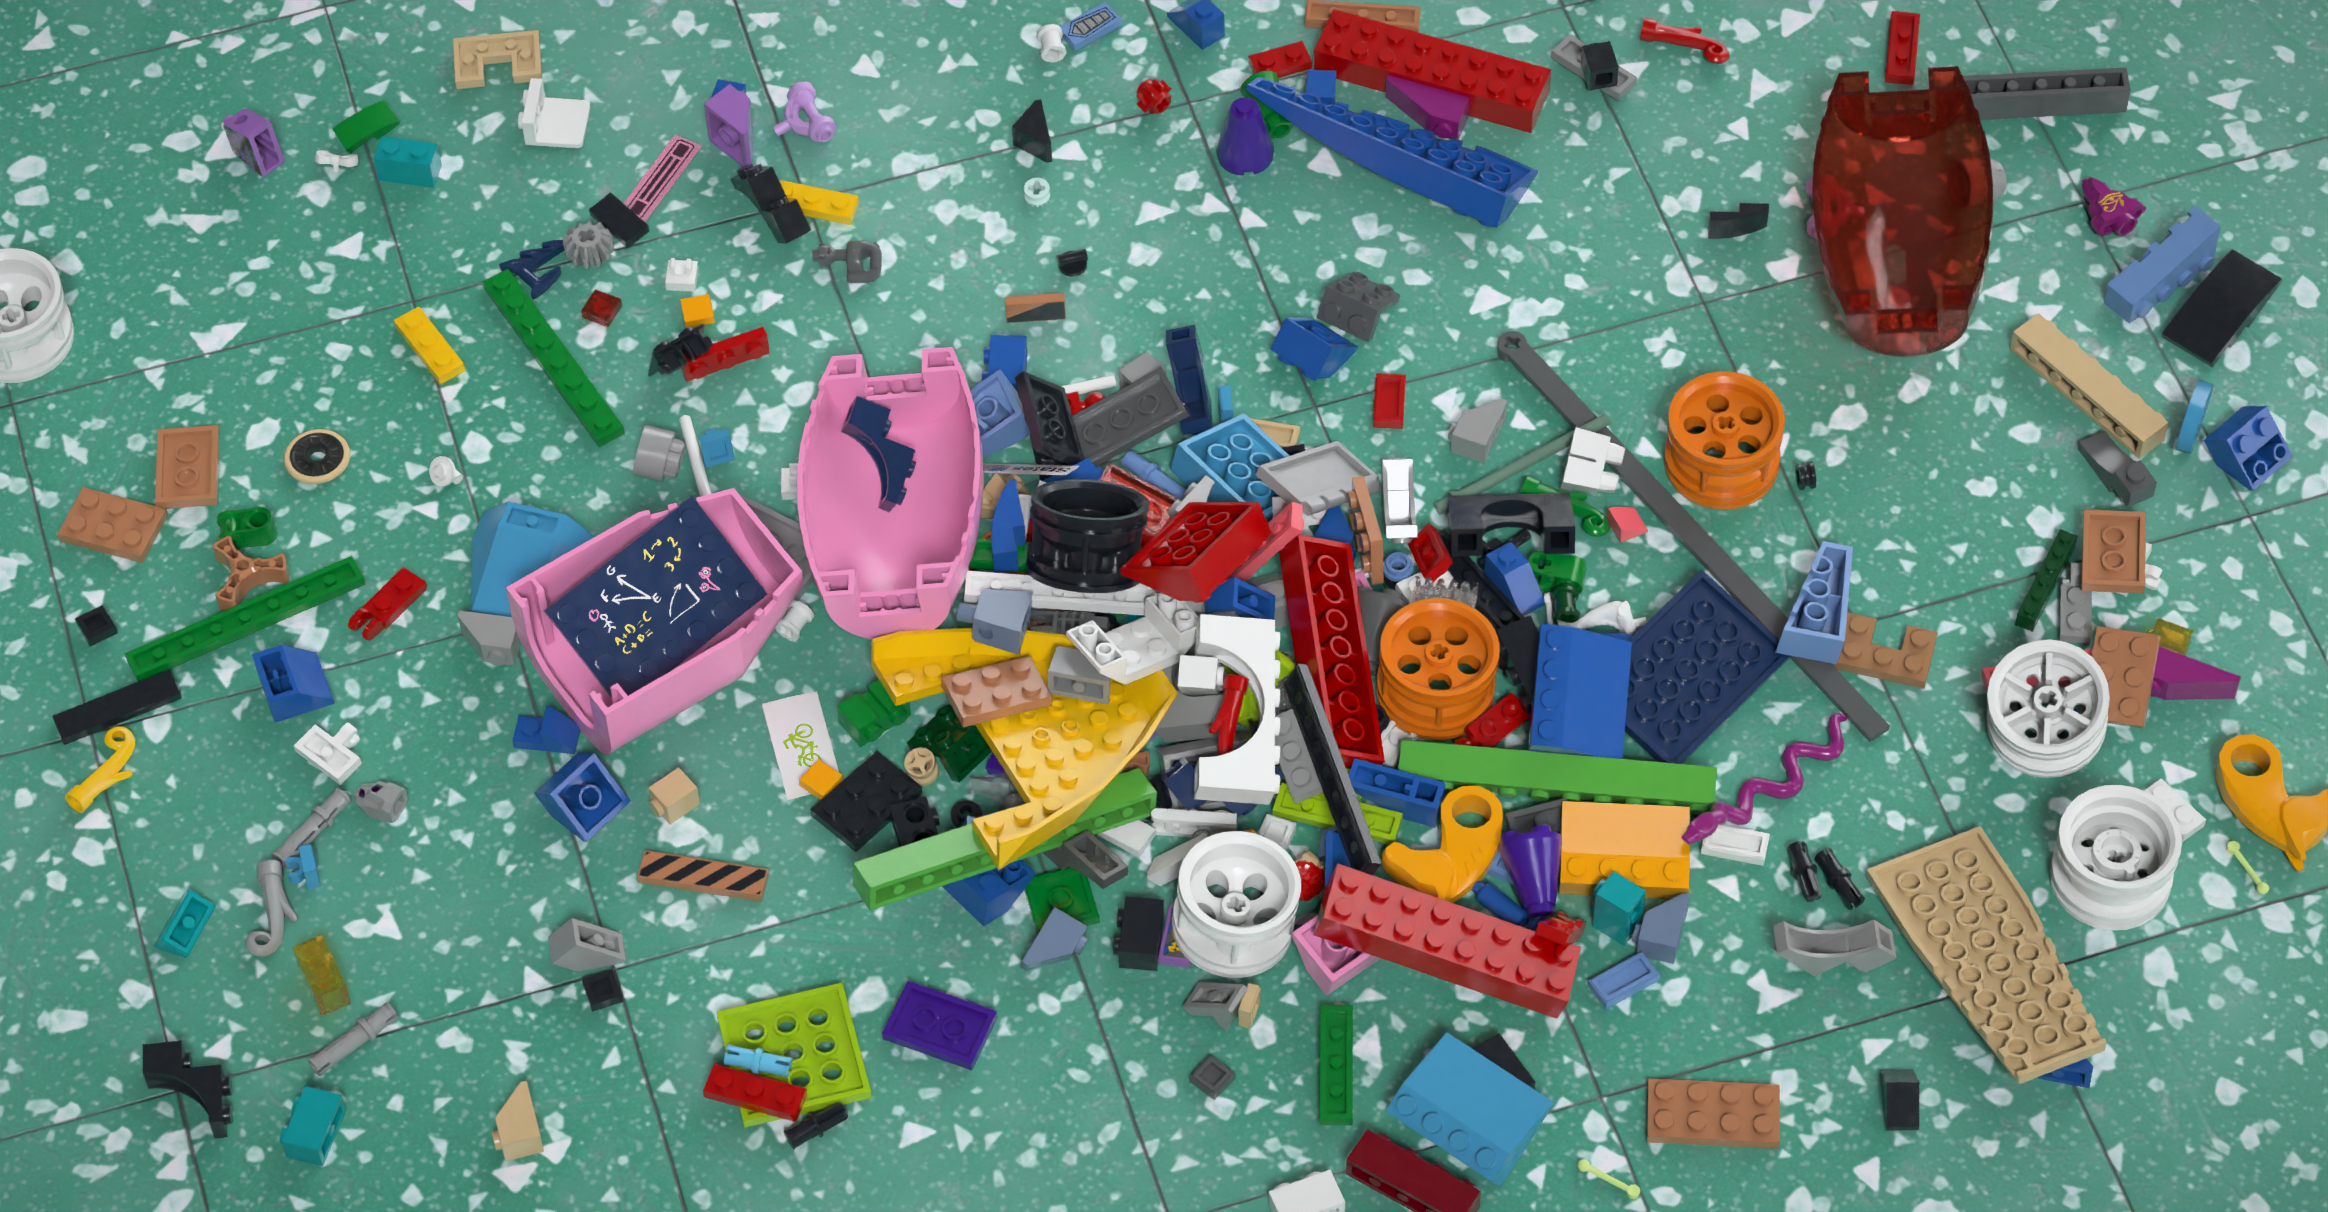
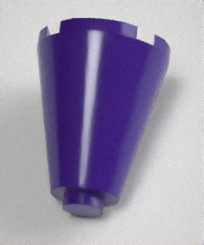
(1245, 139)

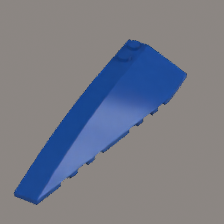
(1462, 178)

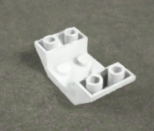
(1142, 644)

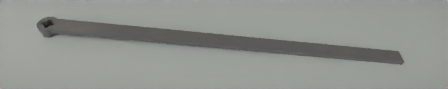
(1691, 534)

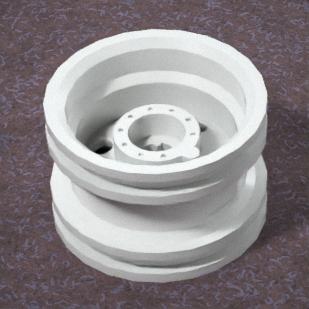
(2047, 754)
(2125, 883)

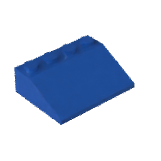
(1579, 693)

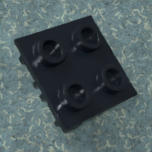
(670, 356)

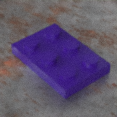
(939, 1025)

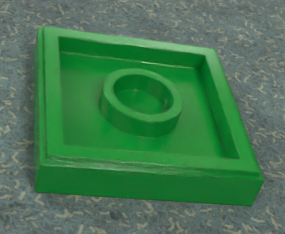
(1064, 890)

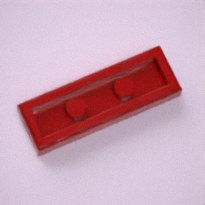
(1902, 48)

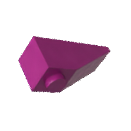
(1430, 107)
(2189, 679)

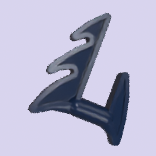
(533, 259)

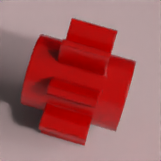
(1153, 96)

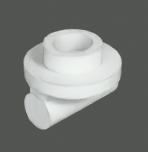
(443, 472)

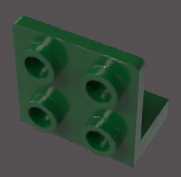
(956, 746)

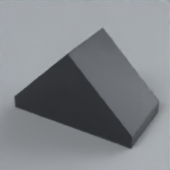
(1032, 134)
(1900, 1099)

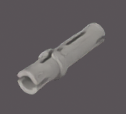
(320, 818)
(364, 1030)

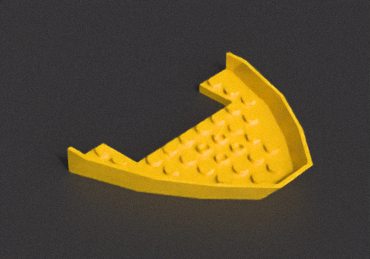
(1052, 754)

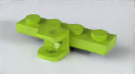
(1381, 822)

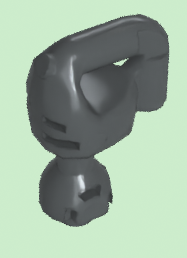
(854, 256)

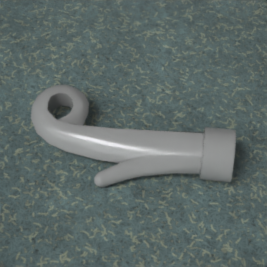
(276, 904)

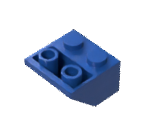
(2249, 446)
(292, 681)
(991, 892)

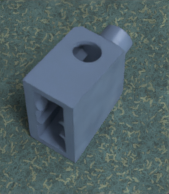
(999, 618)

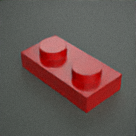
(1282, 60)
(1430, 553)

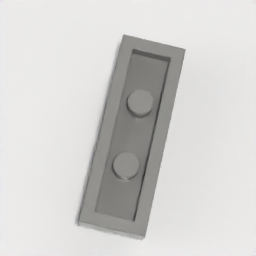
(1569, 55)
(1296, 760)

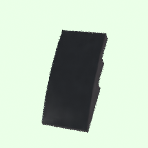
(2221, 307)

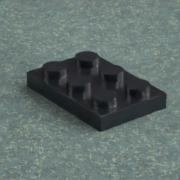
(1049, 419)
(863, 801)

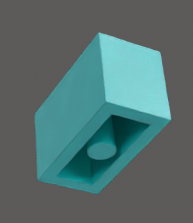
(407, 162)
(1618, 907)
(312, 1125)

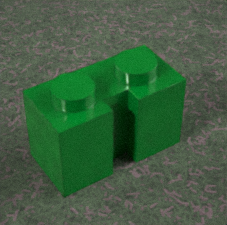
(871, 714)

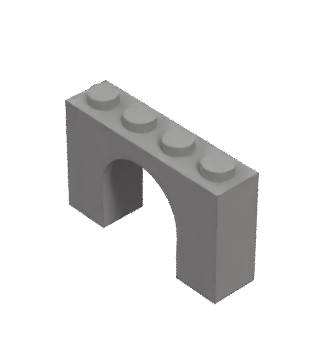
(1189, 716)

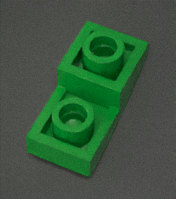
(365, 124)

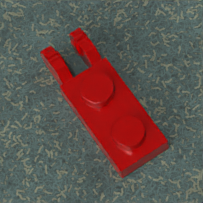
(388, 603)
(1561, 929)

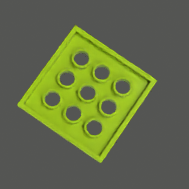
(805, 1037)

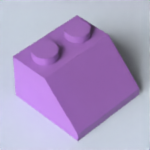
(731, 124)

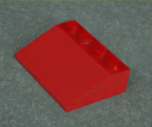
(1199, 549)

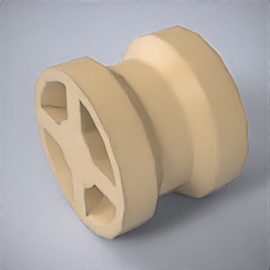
(918, 759)

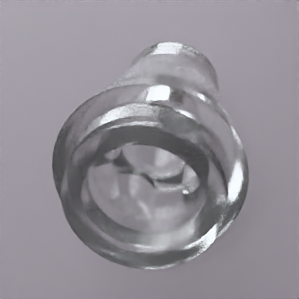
(991, 786)

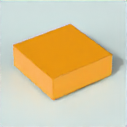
(697, 310)
(820, 779)

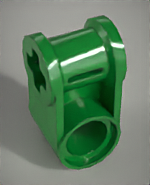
(247, 527)
(1558, 570)

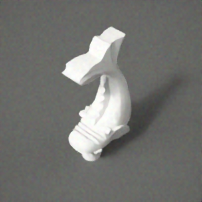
(1612, 614)

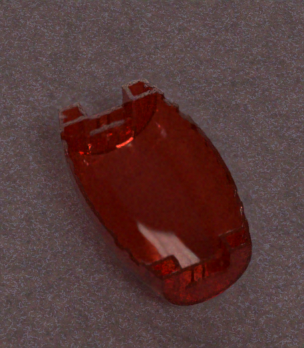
(1903, 210)

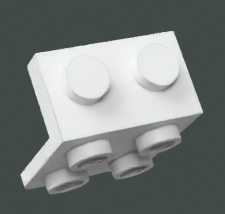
(552, 120)

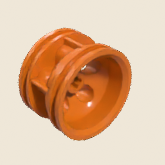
(1732, 411)
(1438, 638)

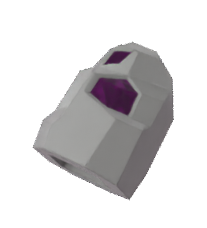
(381, 800)

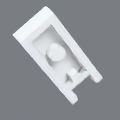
(1184, 822)

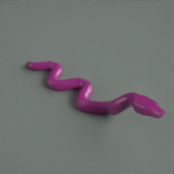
(1721, 812)

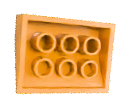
(1628, 839)

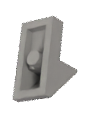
(1216, 1000)

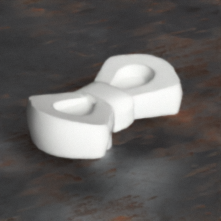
(326, 157)

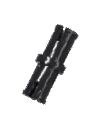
(1839, 879)

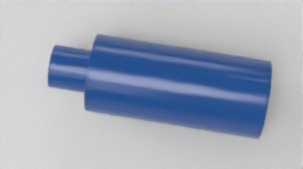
(1500, 904)

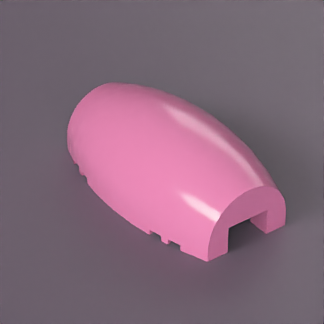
(906, 564)

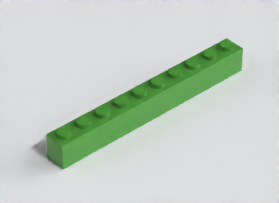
(1562, 775)
(960, 853)

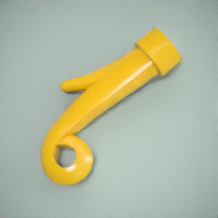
(82, 795)

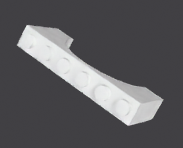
(1249, 650)

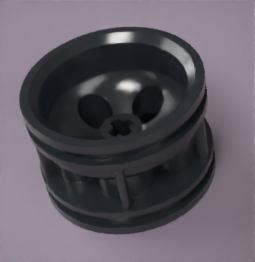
(1085, 534)

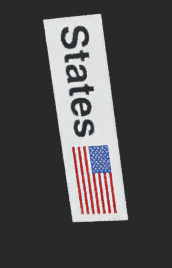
(1028, 469)

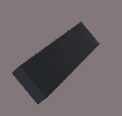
(116, 707)

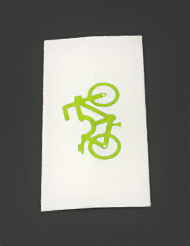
(798, 738)

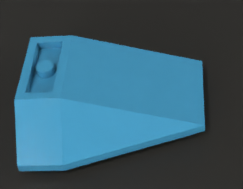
(512, 544)

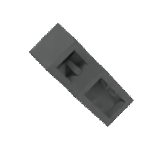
(2117, 469)
(1090, 858)

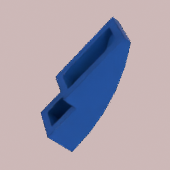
(1007, 530)

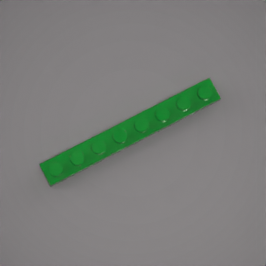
(553, 358)
(245, 619)

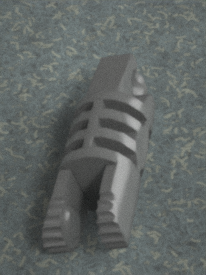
(1066, 620)

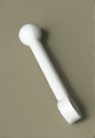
(1548, 601)

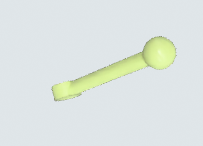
(2233, 848)
(1632, 1191)

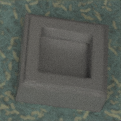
(1212, 1077)

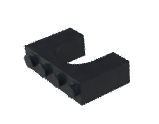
(1545, 514)

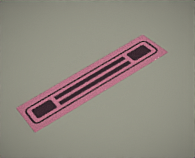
(661, 176)

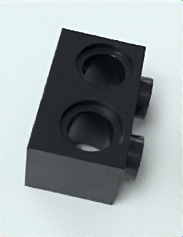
(906, 812)

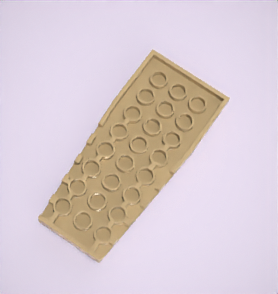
(1989, 952)

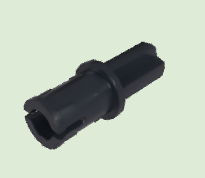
(1804, 871)
(815, 1125)

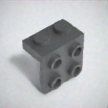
(1356, 304)

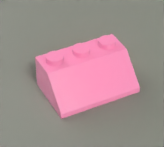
(1327, 961)

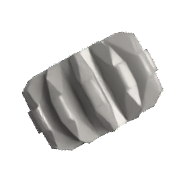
(588, 244)

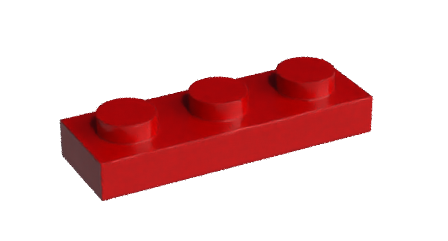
(728, 353)
(755, 1092)

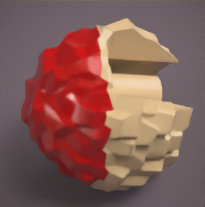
(1311, 874)

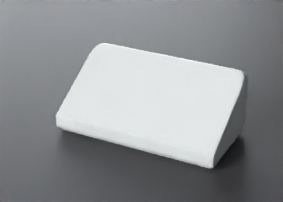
(1167, 865)

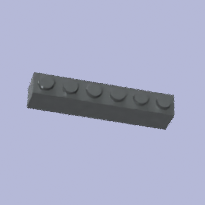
(2050, 93)

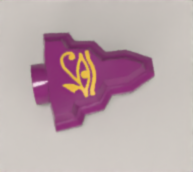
(2110, 209)

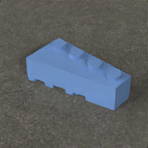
(2165, 267)
(1820, 613)

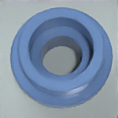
(1398, 560)

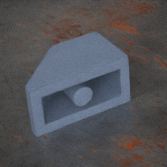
(1662, 929)
(1056, 941)

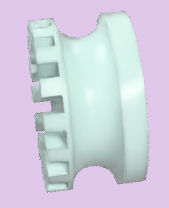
(1042, 197)

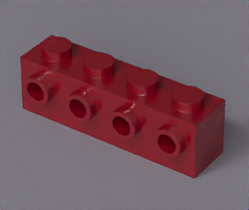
(1408, 1178)

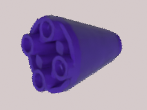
(1533, 867)

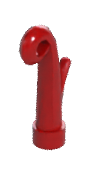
(1689, 37)
(1227, 718)

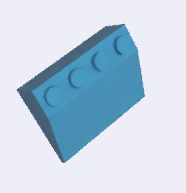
(1231, 459)
(1470, 1108)

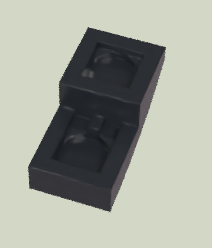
(1749, 219)

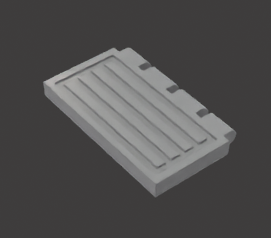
(1317, 477)

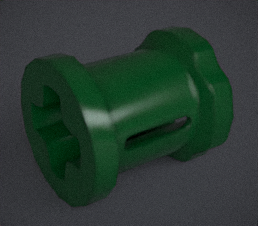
(1565, 604)

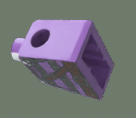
(253, 141)

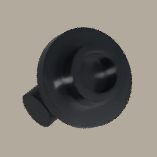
(1072, 262)

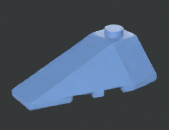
(998, 413)

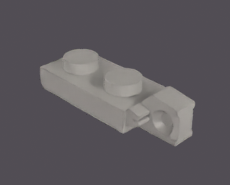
(2075, 609)

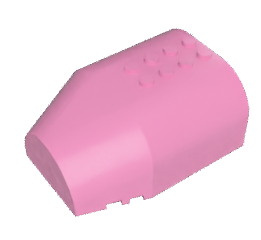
(713, 666)

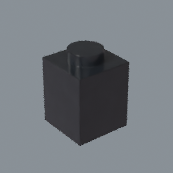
(1599, 65)

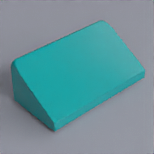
(185, 924)

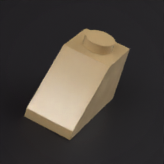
(517, 1126)

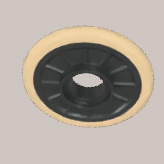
(317, 472)

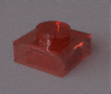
(601, 308)

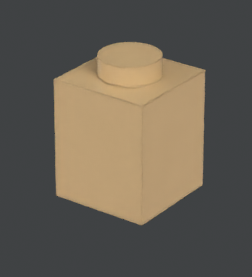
(673, 796)

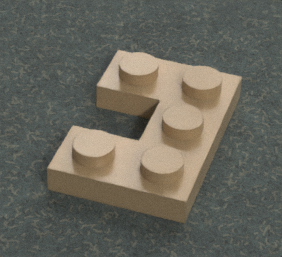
(514, 47)

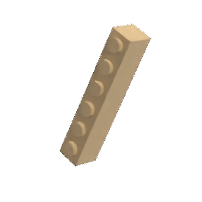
(2089, 386)

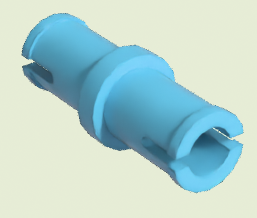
(758, 1060)

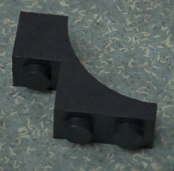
(766, 193)
(171, 1068)

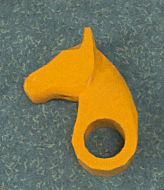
(2262, 801)
(1464, 851)

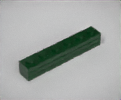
(2046, 580)

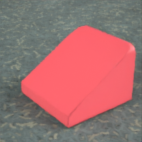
(1626, 523)

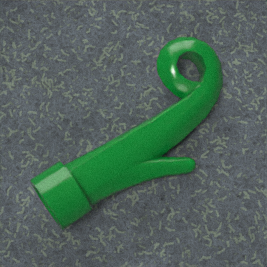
(1581, 509)

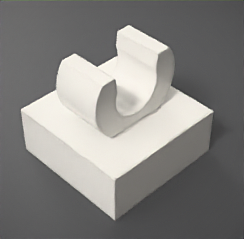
(681, 275)
(789, 482)

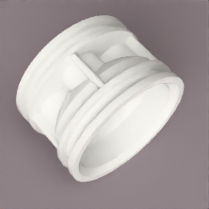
(34, 339)
(1231, 941)

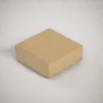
(1249, 1006)

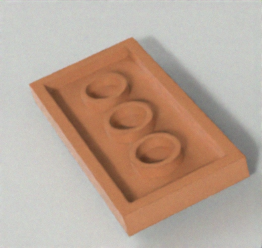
(1713, 1113)

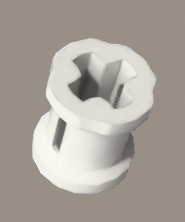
(1050, 37)
(794, 621)

